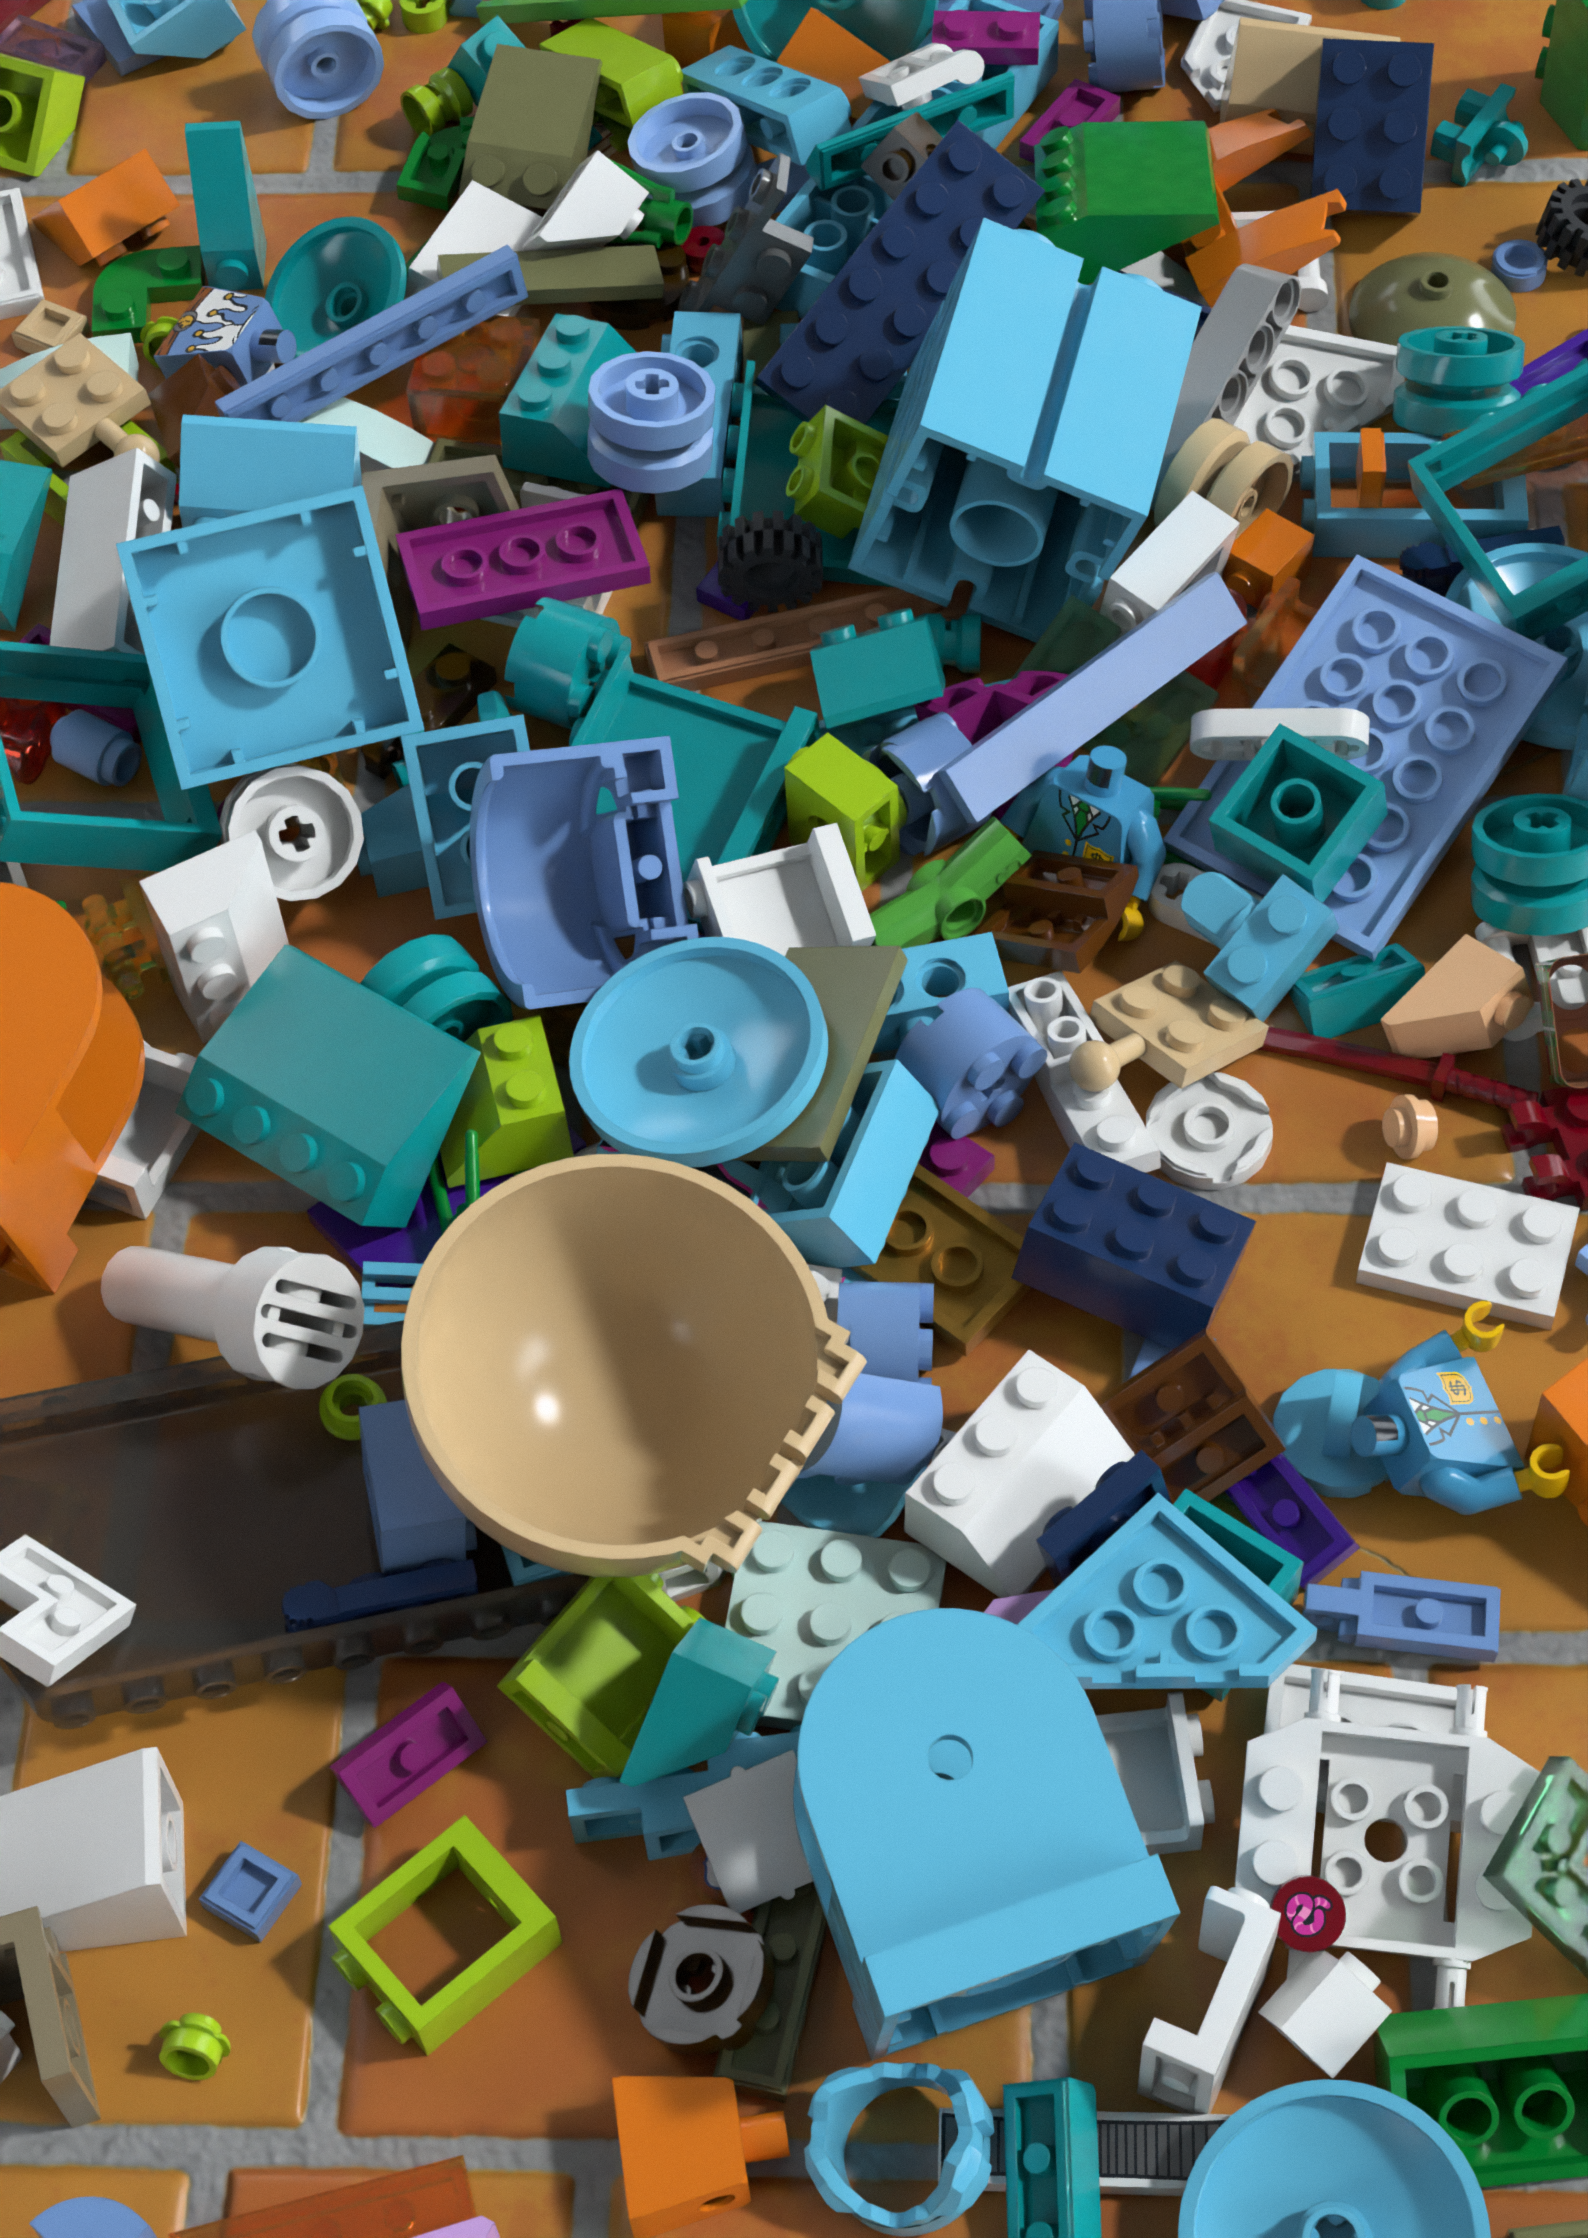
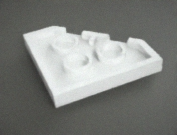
(1319, 386)

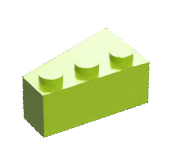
(631, 75)

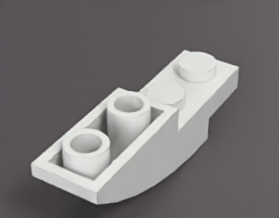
(1092, 1119)

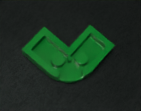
(435, 166)
(140, 278)

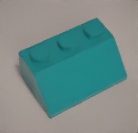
(547, 410)

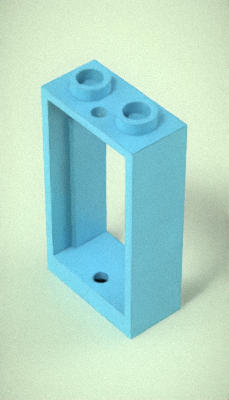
(1389, 530)

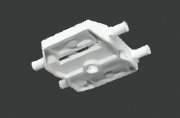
(1398, 1779)

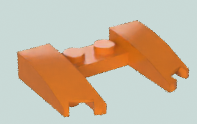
(1277, 241)

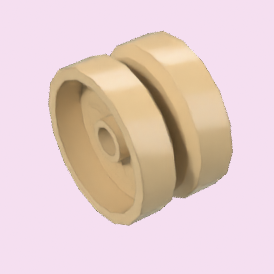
(1227, 473)

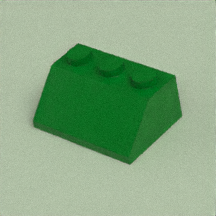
(1565, 68)
(1498, 2082)

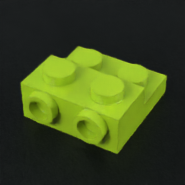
(834, 470)

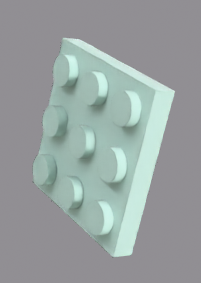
(818, 1593)

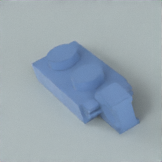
(1409, 1615)

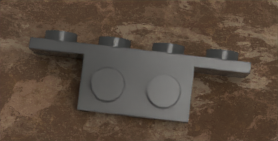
(755, 258)

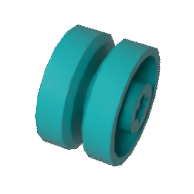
(1454, 376)
(1532, 864)
(440, 985)

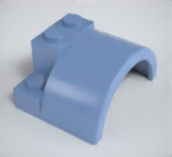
(569, 882)

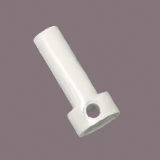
(270, 1313)

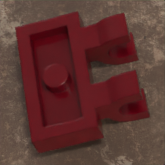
(1558, 1119)

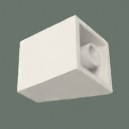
(98, 1853)

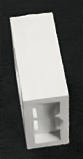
(1174, 557)

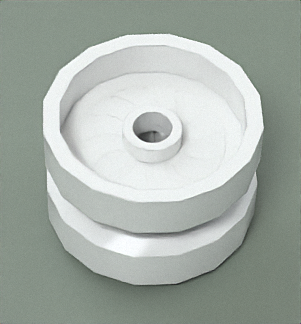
(327, 823)

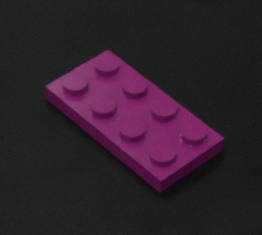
(521, 556)

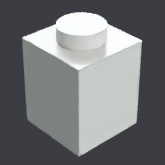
(1327, 2009)

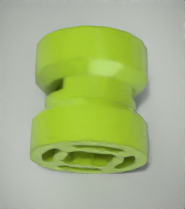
(437, 102)

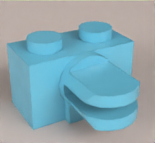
(1260, 942)

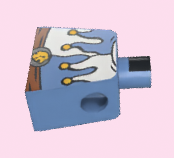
(228, 332)

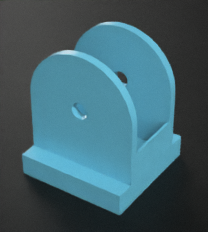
(270, 636)
(980, 1883)

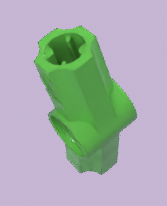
(950, 894)

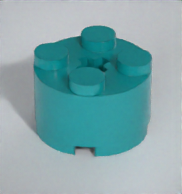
(560, 660)

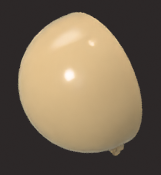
(619, 1366)

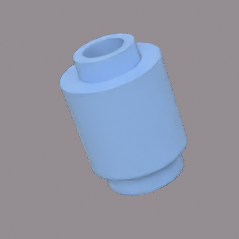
(95, 748)

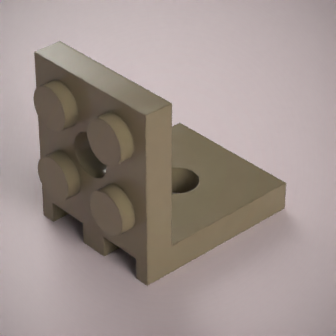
(425, 498)
(43, 1977)

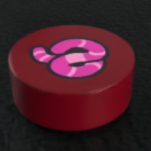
(1310, 1913)

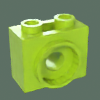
(839, 787)

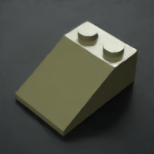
(531, 124)

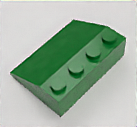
(1124, 189)

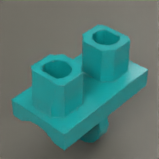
(1487, 135)

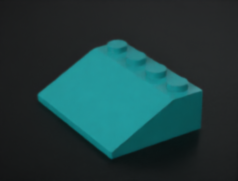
(330, 1088)

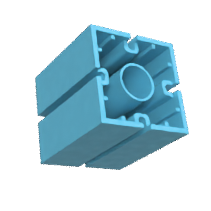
(1026, 433)

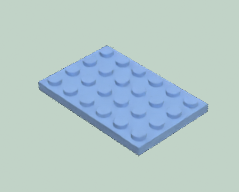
(1444, 715)

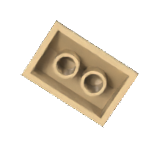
(1279, 70)

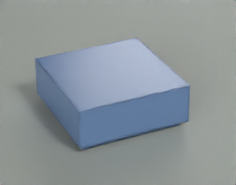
(250, 1891)

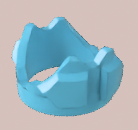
(963, 2170)

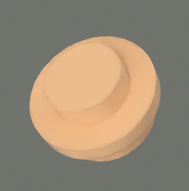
(1410, 1126)

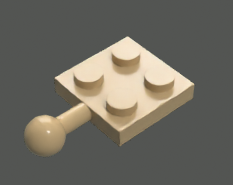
(75, 402)
(1170, 1024)

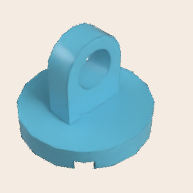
(1316, 1427)

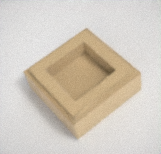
(48, 327)

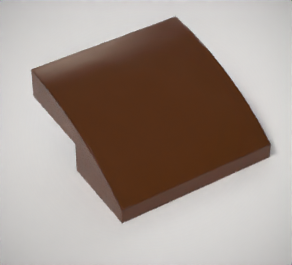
(1060, 910)
(1194, 1419)

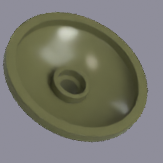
(1427, 293)

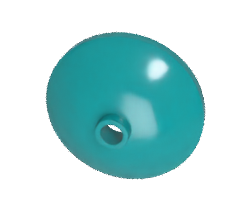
(336, 280)

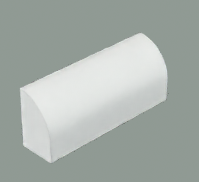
(107, 506)

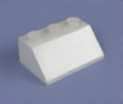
(216, 927)
(1008, 1471)

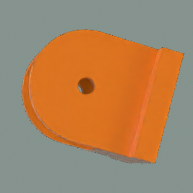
(65, 1081)

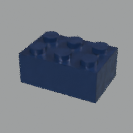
(1372, 124)
(1132, 1248)

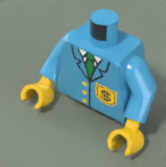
(1095, 815)
(1444, 1429)

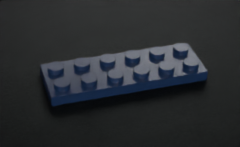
(888, 292)

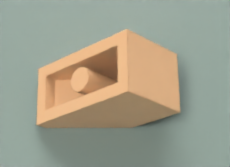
(1460, 1004)

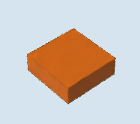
(1370, 468)

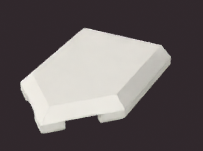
(1213, 40)

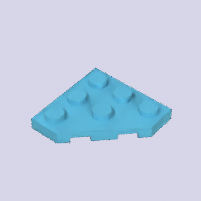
(1168, 1612)

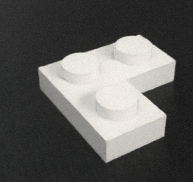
(61, 1611)

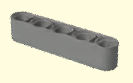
(1231, 352)

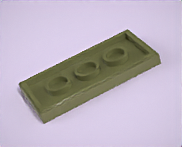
(855, 995)

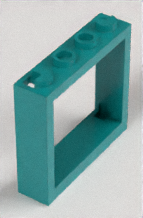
(1476, 449)
(98, 841)

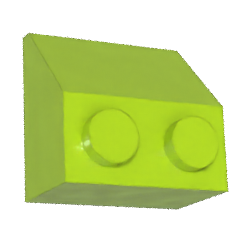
(35, 113)
(509, 1104)

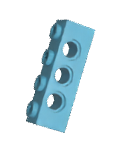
(777, 104)
(715, 345)
(941, 970)

